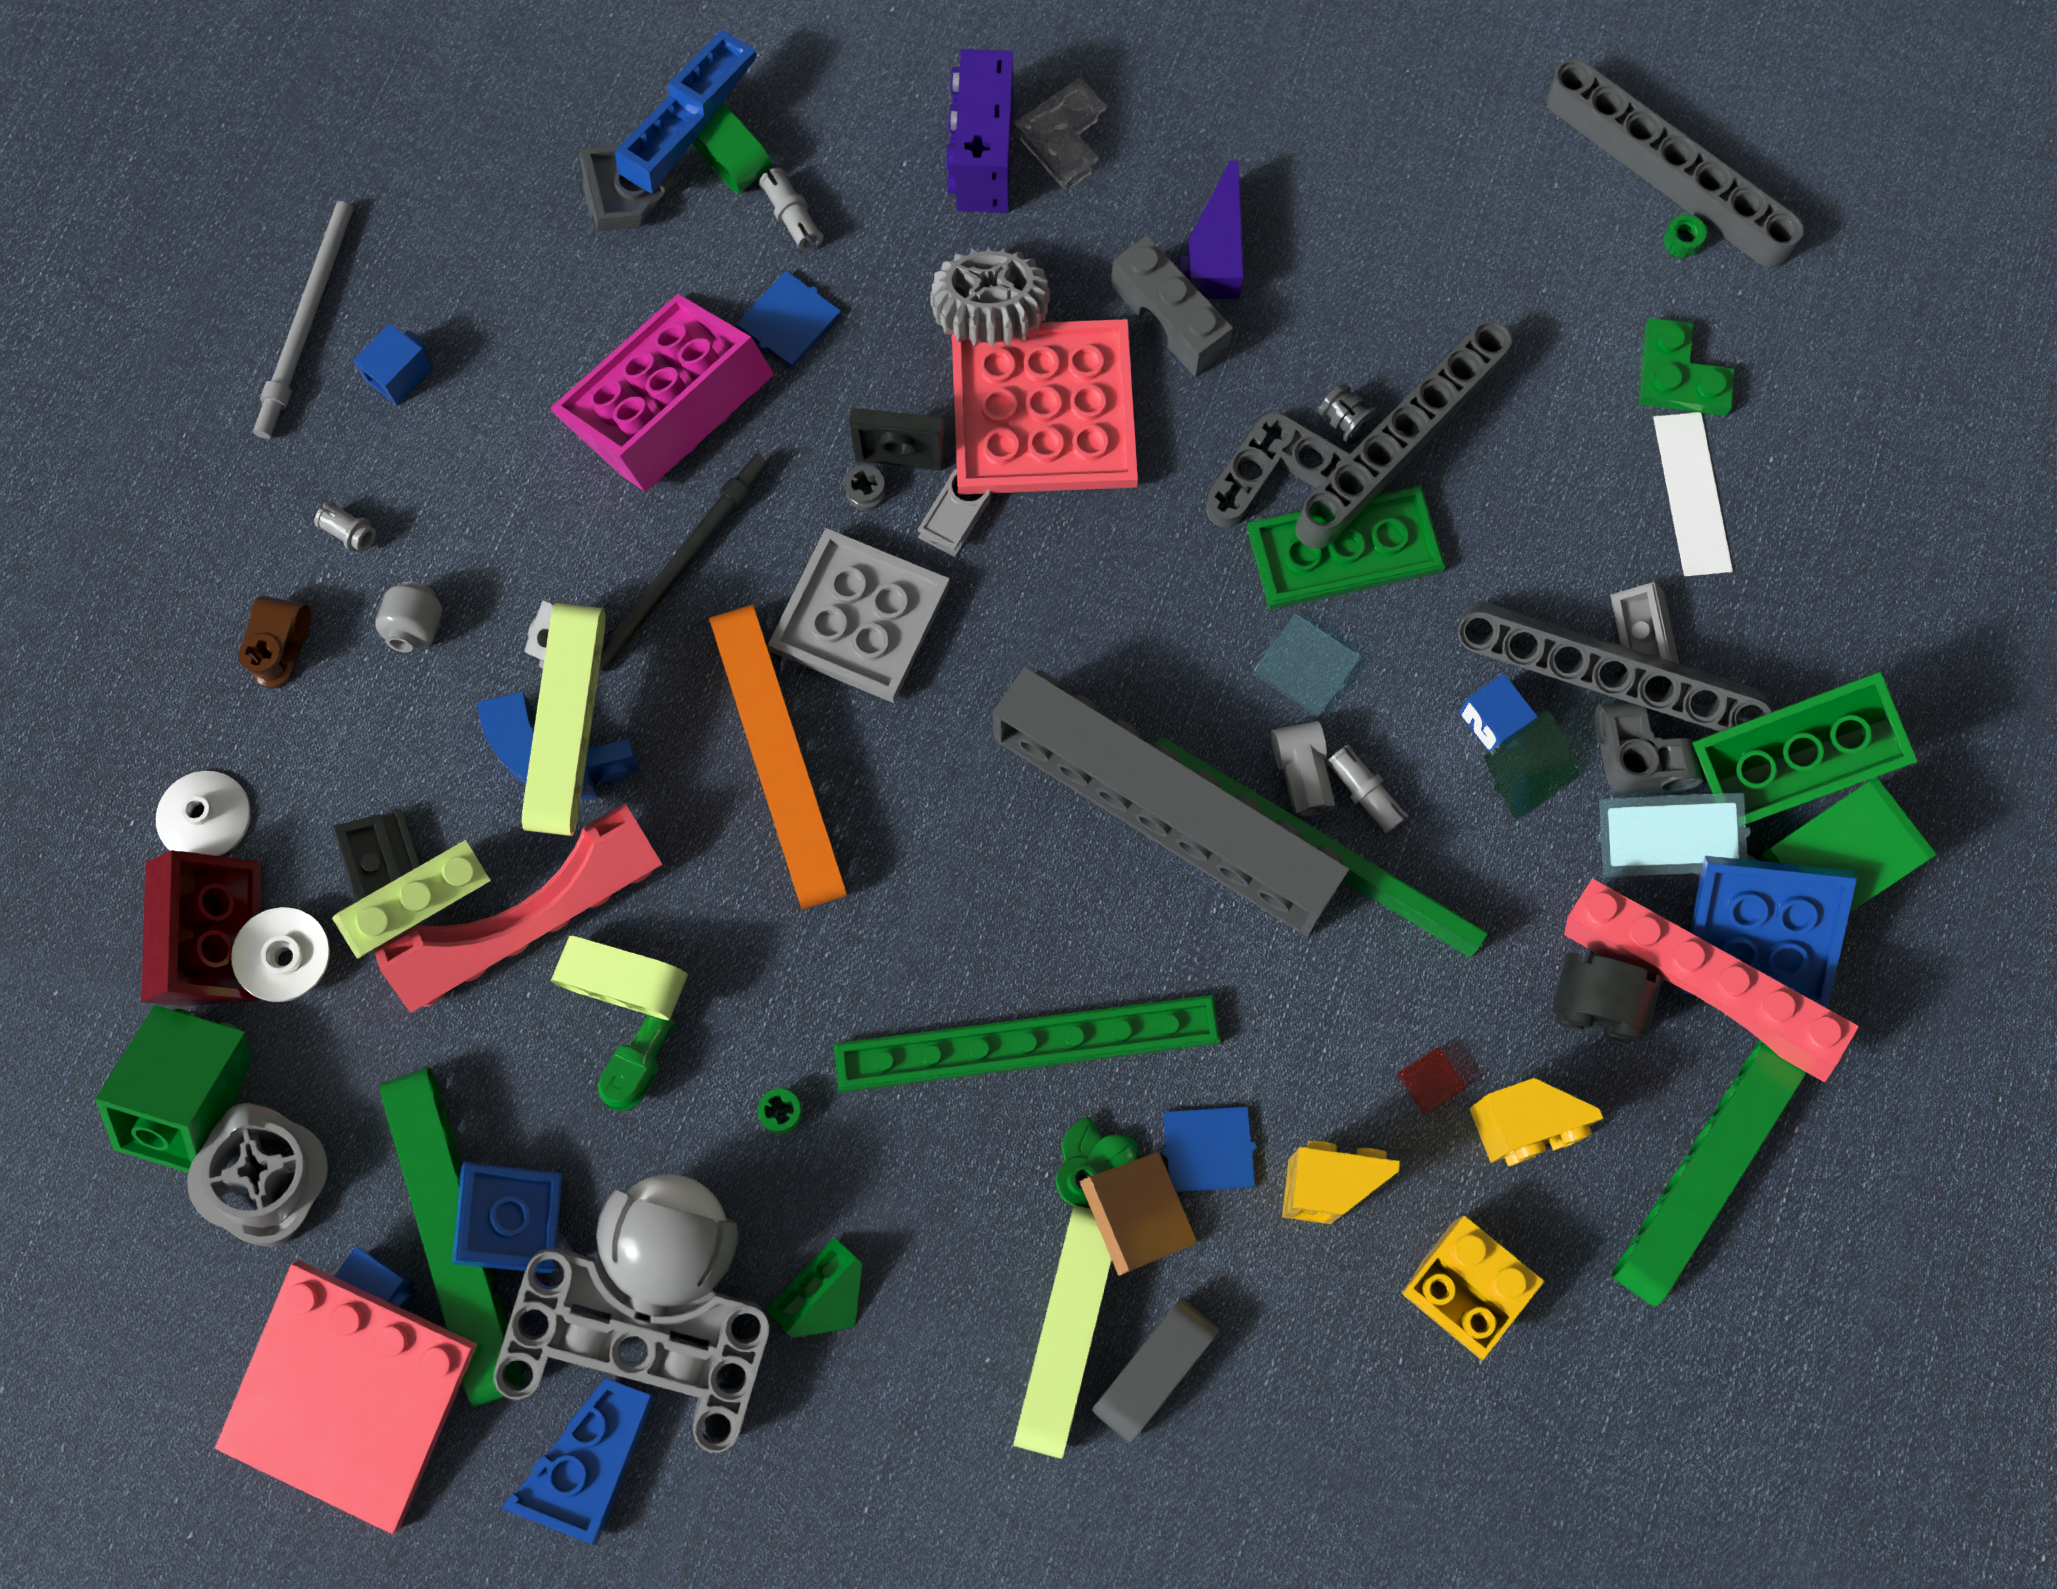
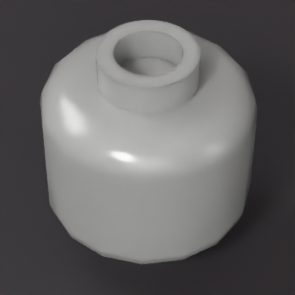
(408, 616)

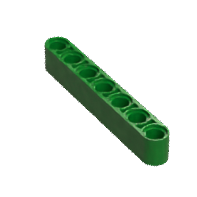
(1707, 1175)
(432, 1178)

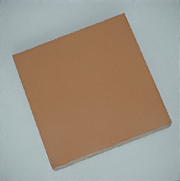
(1138, 1212)

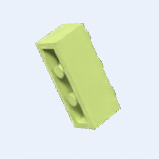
(411, 899)

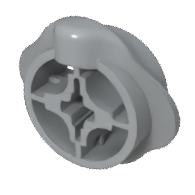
(243, 1130)

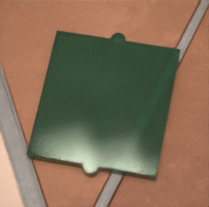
(1531, 764)

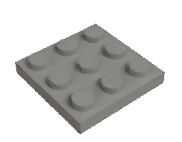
(859, 615)

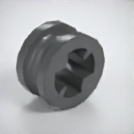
(857, 497)

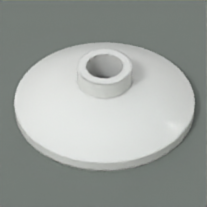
(222, 822)
(261, 943)

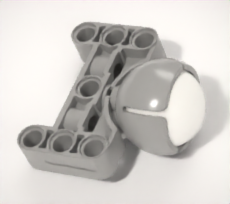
(661, 1257)

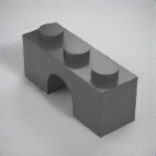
(1152, 282)

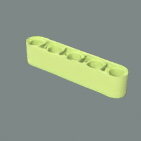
(563, 719)
(1065, 1338)

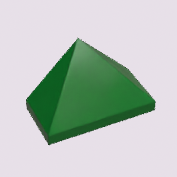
(822, 1295)

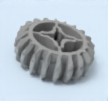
(990, 296)

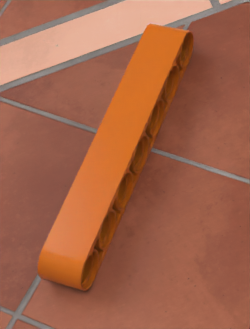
(777, 757)

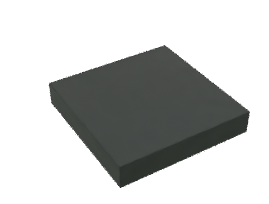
(897, 439)

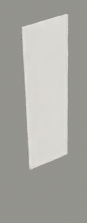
(1692, 494)

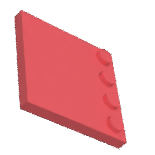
(1046, 410)
(345, 1396)

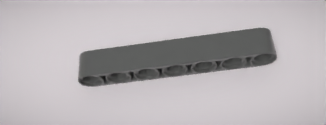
(1680, 182)
(1392, 447)
(1596, 653)

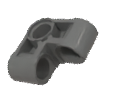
(1664, 764)

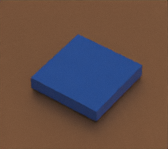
(506, 1216)

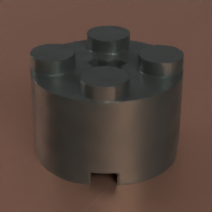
(1606, 996)

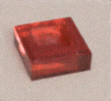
(1431, 1080)

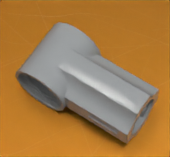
(1302, 756)

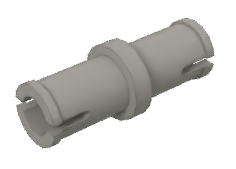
(791, 209)
(1366, 789)

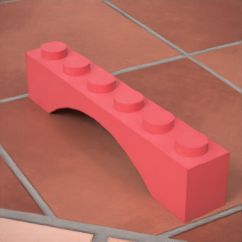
(435, 959)
(1776, 1014)

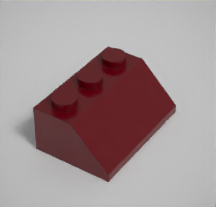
(190, 926)

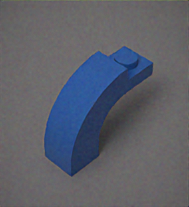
(509, 730)

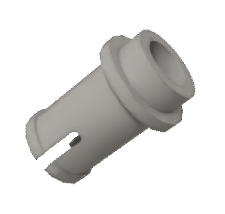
(353, 531)

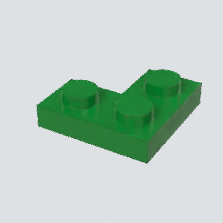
(1674, 382)

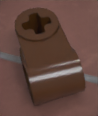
(274, 638)

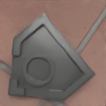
(610, 196)

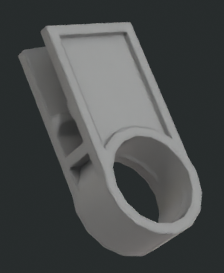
(951, 518)

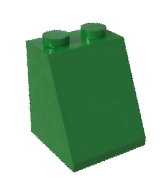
(1858, 834)
(173, 1086)

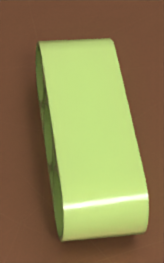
(619, 977)

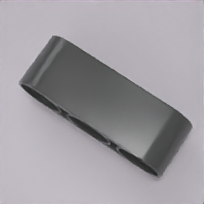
(1155, 1370)

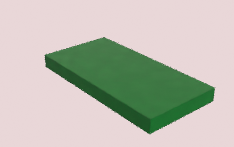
(1380, 547)

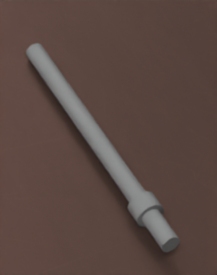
(277, 391)

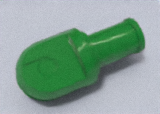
(634, 1066)

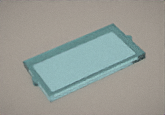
(1670, 832)

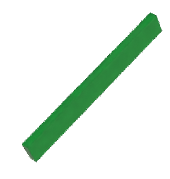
(1362, 873)
(1026, 1044)

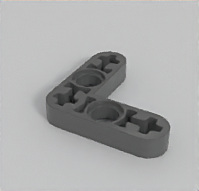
(1281, 453)

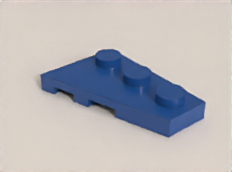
(584, 1469)

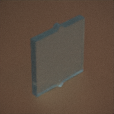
(1306, 665)

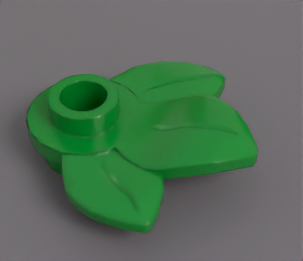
(1090, 1154)

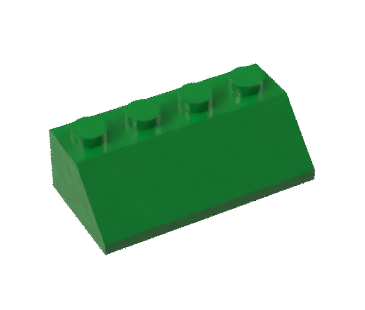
(1808, 748)

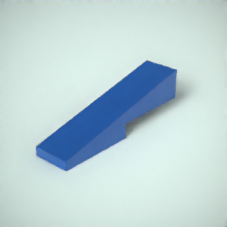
(692, 100)

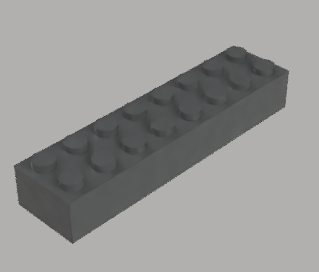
(1167, 800)

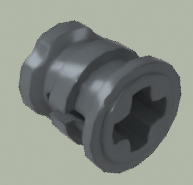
(1347, 413)

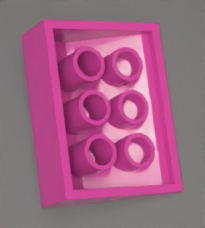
(663, 391)

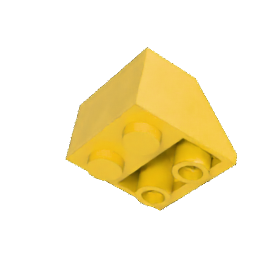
(1527, 1116)
(1329, 1183)
(1471, 1286)

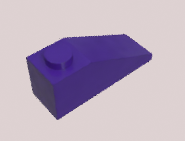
(1215, 244)

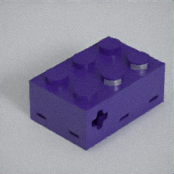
(981, 130)

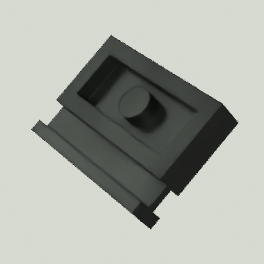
(375, 851)

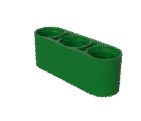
(732, 150)

